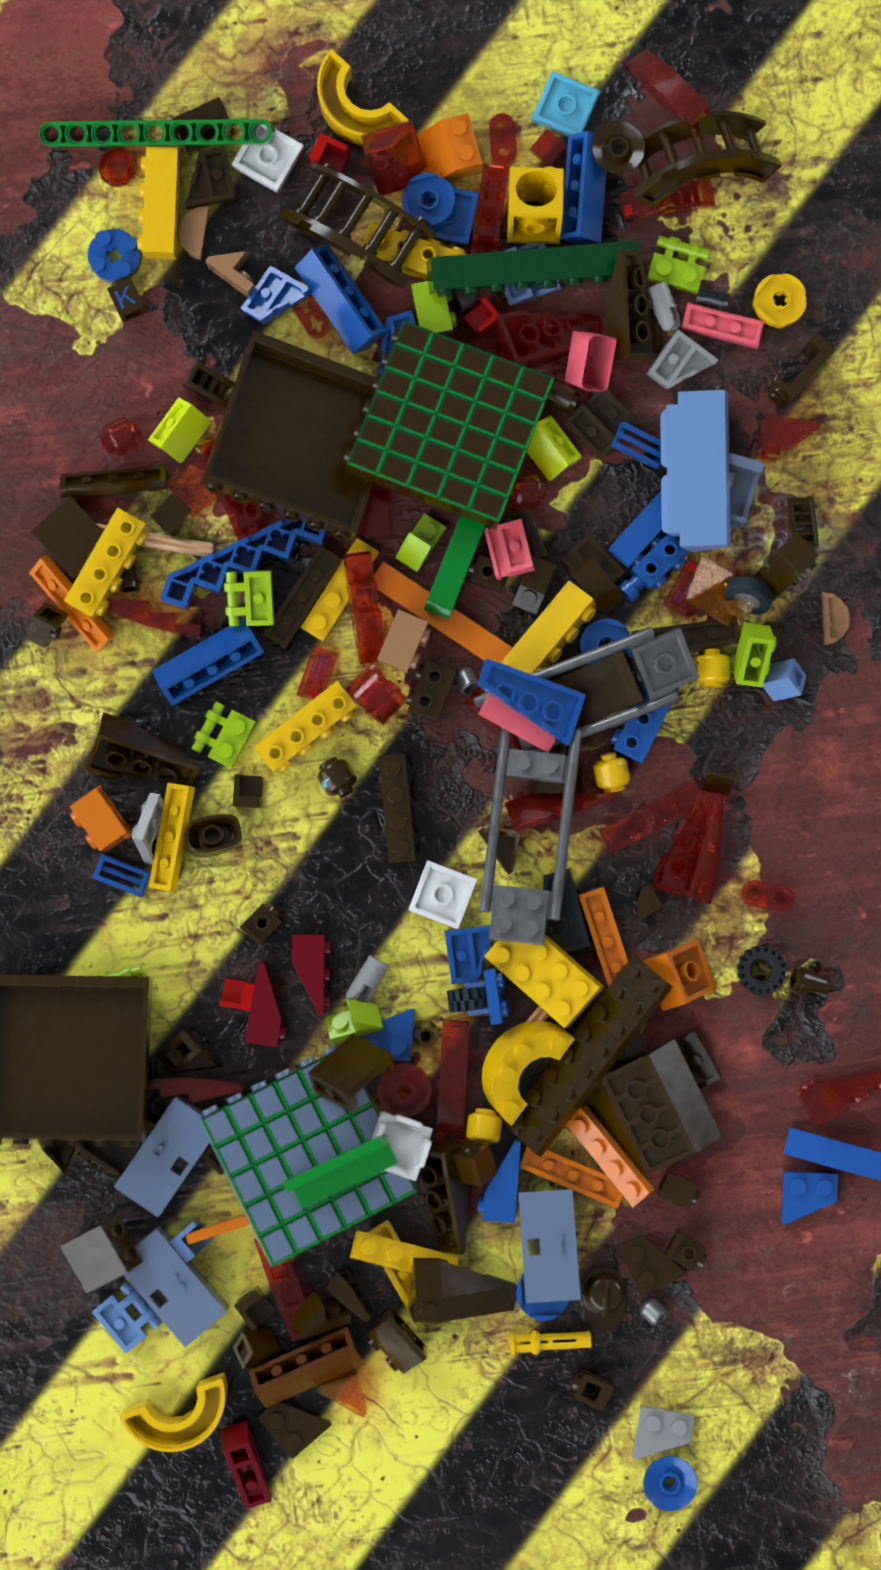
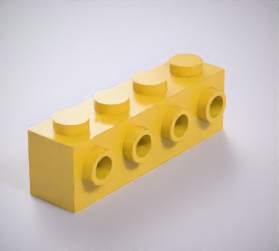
(160, 203)
(416, 261)
(106, 564)
(552, 630)
(305, 726)

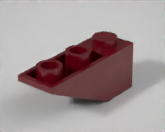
(309, 962)

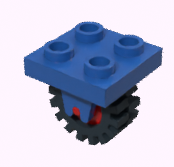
(482, 997)

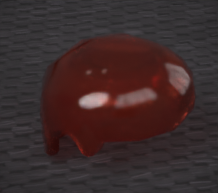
(118, 167)

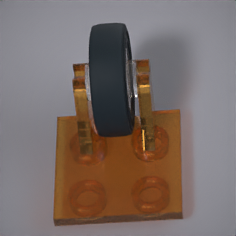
(724, 594)

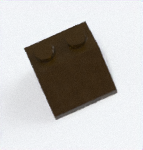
(397, 1341)

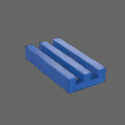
(654, 463)
(143, 883)

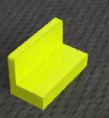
(180, 430)
(551, 448)

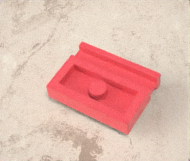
(509, 549)

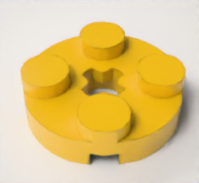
(779, 285)

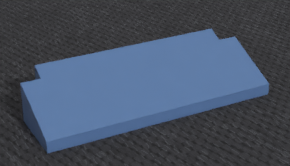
(697, 465)

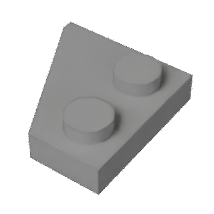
(679, 361)
(661, 1430)

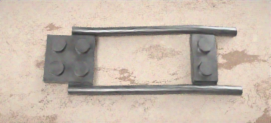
(661, 664)
(519, 912)

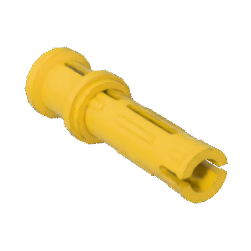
(582, 1340)

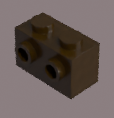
(431, 690)

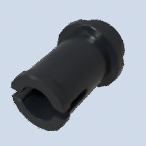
(713, 298)

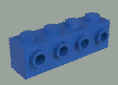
(582, 192)
(340, 298)
(207, 662)
(639, 733)

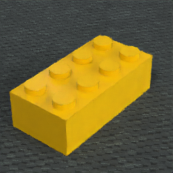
(547, 977)

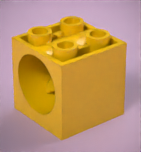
(529, 222)

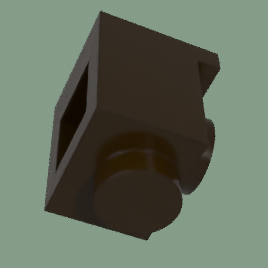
(478, 578)
(46, 625)
(251, 925)
(679, 1243)
(596, 1398)

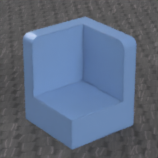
(784, 680)
(181, 1245)

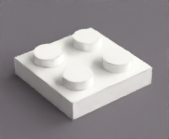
(270, 162)
(442, 894)

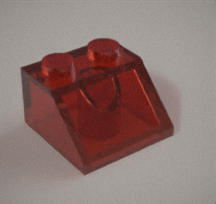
(393, 156)
(781, 436)

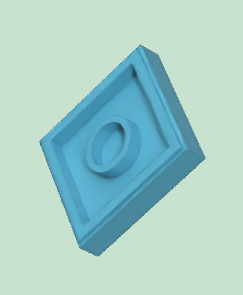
(565, 105)

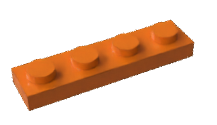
(57, 587)
(604, 932)
(609, 1156)
(572, 1175)

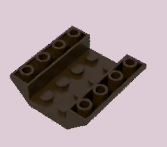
(655, 1109)

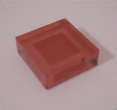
(547, 148)

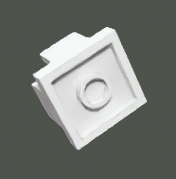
(408, 1141)

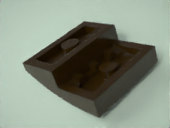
(599, 421)
(698, 1059)

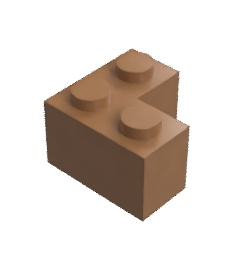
(404, 642)

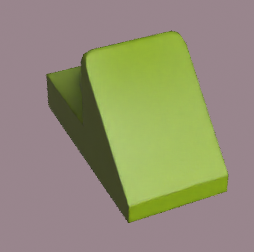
(420, 542)
(360, 1019)

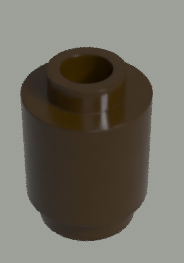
(563, 396)

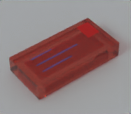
(634, 209)
(677, 592)
(317, 672)

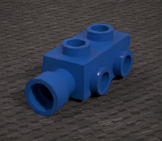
(660, 560)

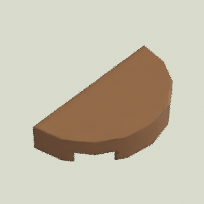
(193, 231)
(835, 618)

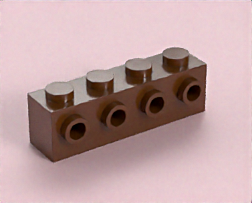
(306, 1367)

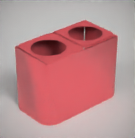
(602, 354)

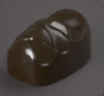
(213, 835)

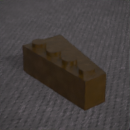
(788, 565)

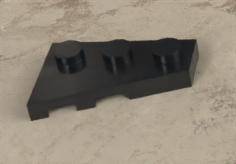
(571, 930)

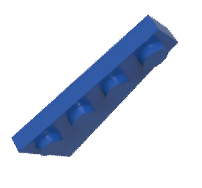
(536, 699)

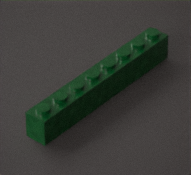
(524, 268)

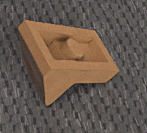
(227, 268)

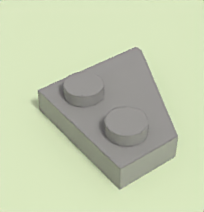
(148, 826)

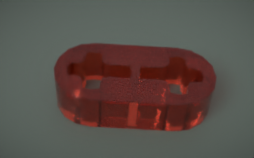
(318, 315)

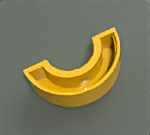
(338, 111)
(511, 1055)
(179, 1432)

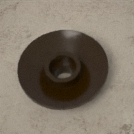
(624, 136)

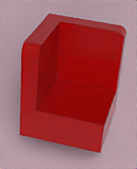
(330, 151)
(481, 318)
(237, 994)

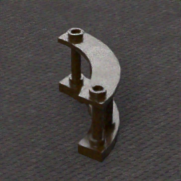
(704, 165)
(342, 238)

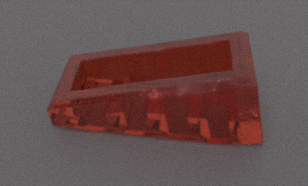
(686, 205)

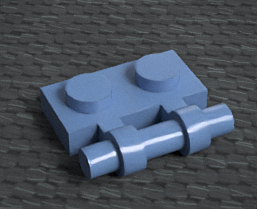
(120, 1322)

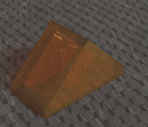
(346, 1391)

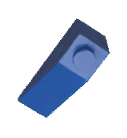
(501, 1190)

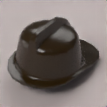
(604, 1298)

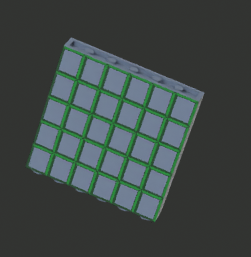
(283, 1133)

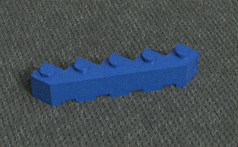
(241, 556)

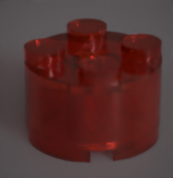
(376, 694)
(414, 1101)

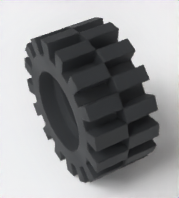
(745, 970)

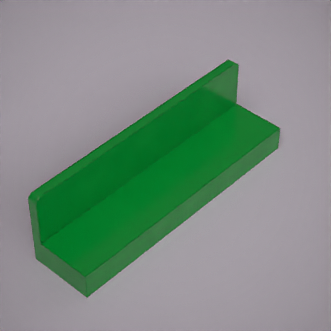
(342, 1171)

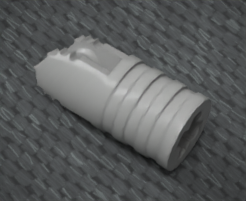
(664, 306)
(367, 980)

